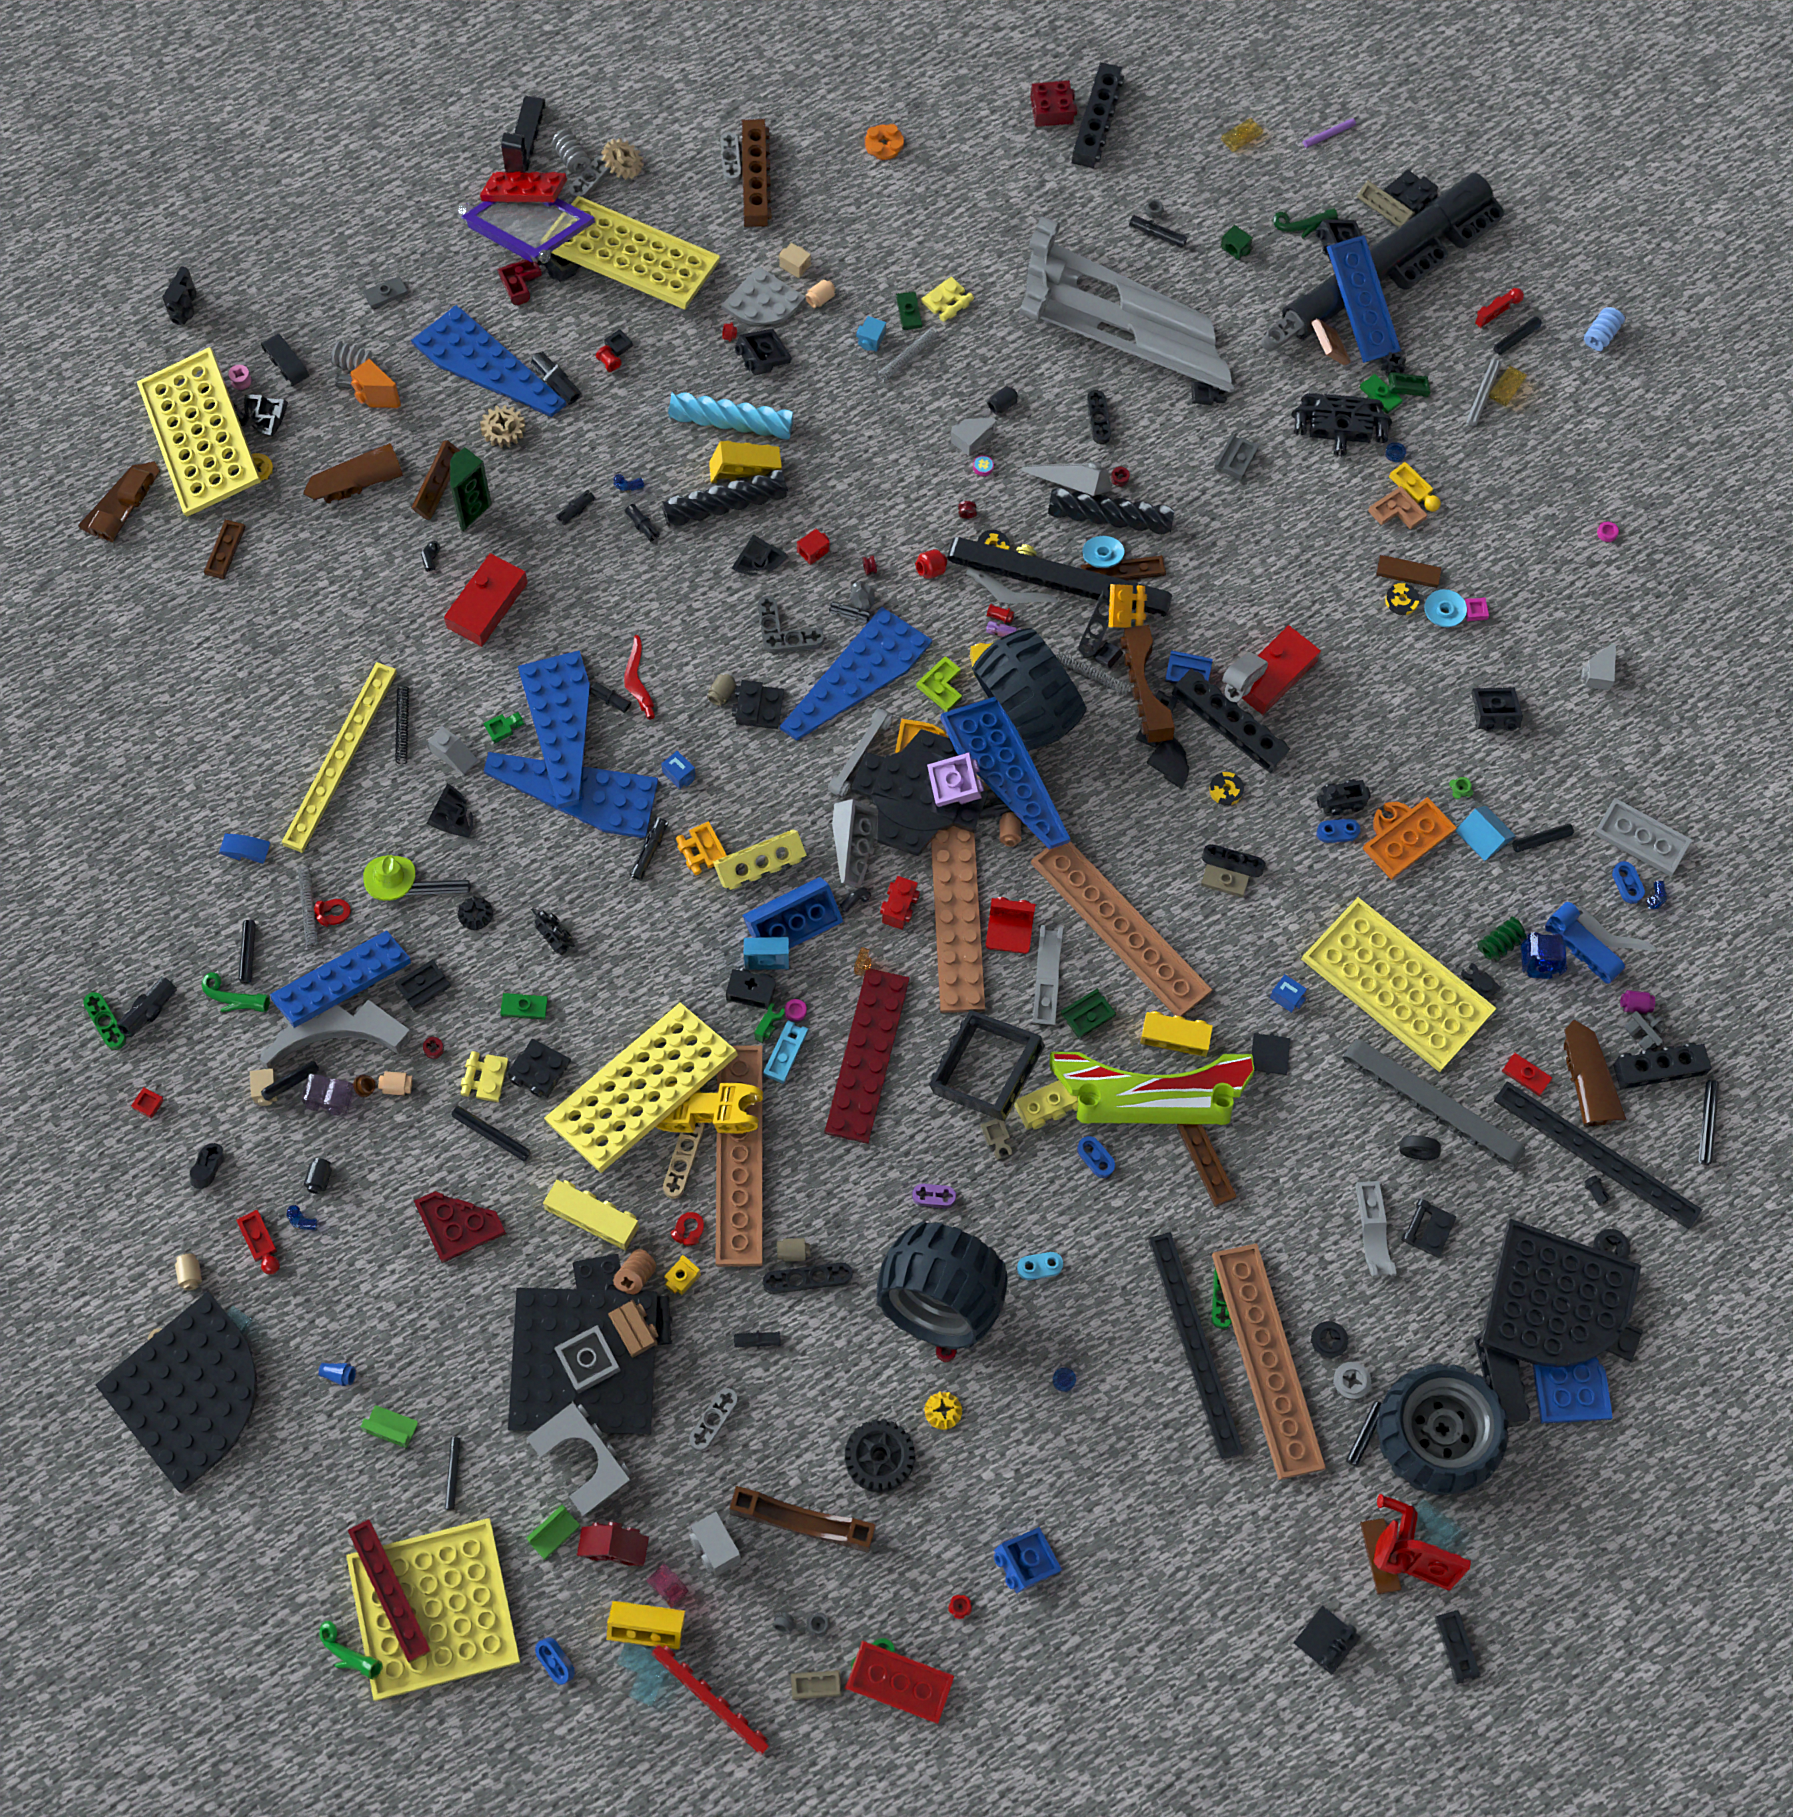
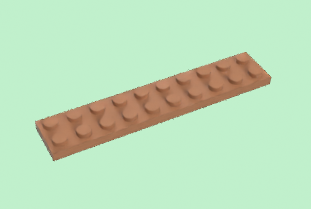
(957, 921)
(1122, 928)
(740, 1172)
(1268, 1362)

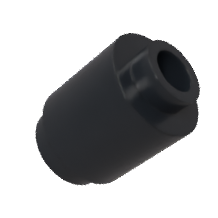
(1002, 400)
(318, 1175)

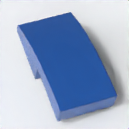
(244, 846)

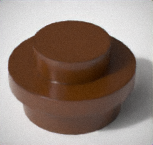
(364, 1085)

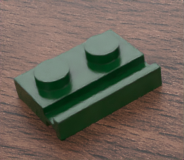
(1088, 1013)

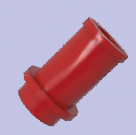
(1000, 614)

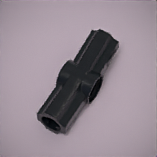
(555, 377)
(146, 1007)

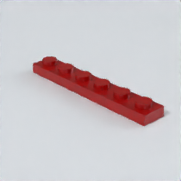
(719, 1705)

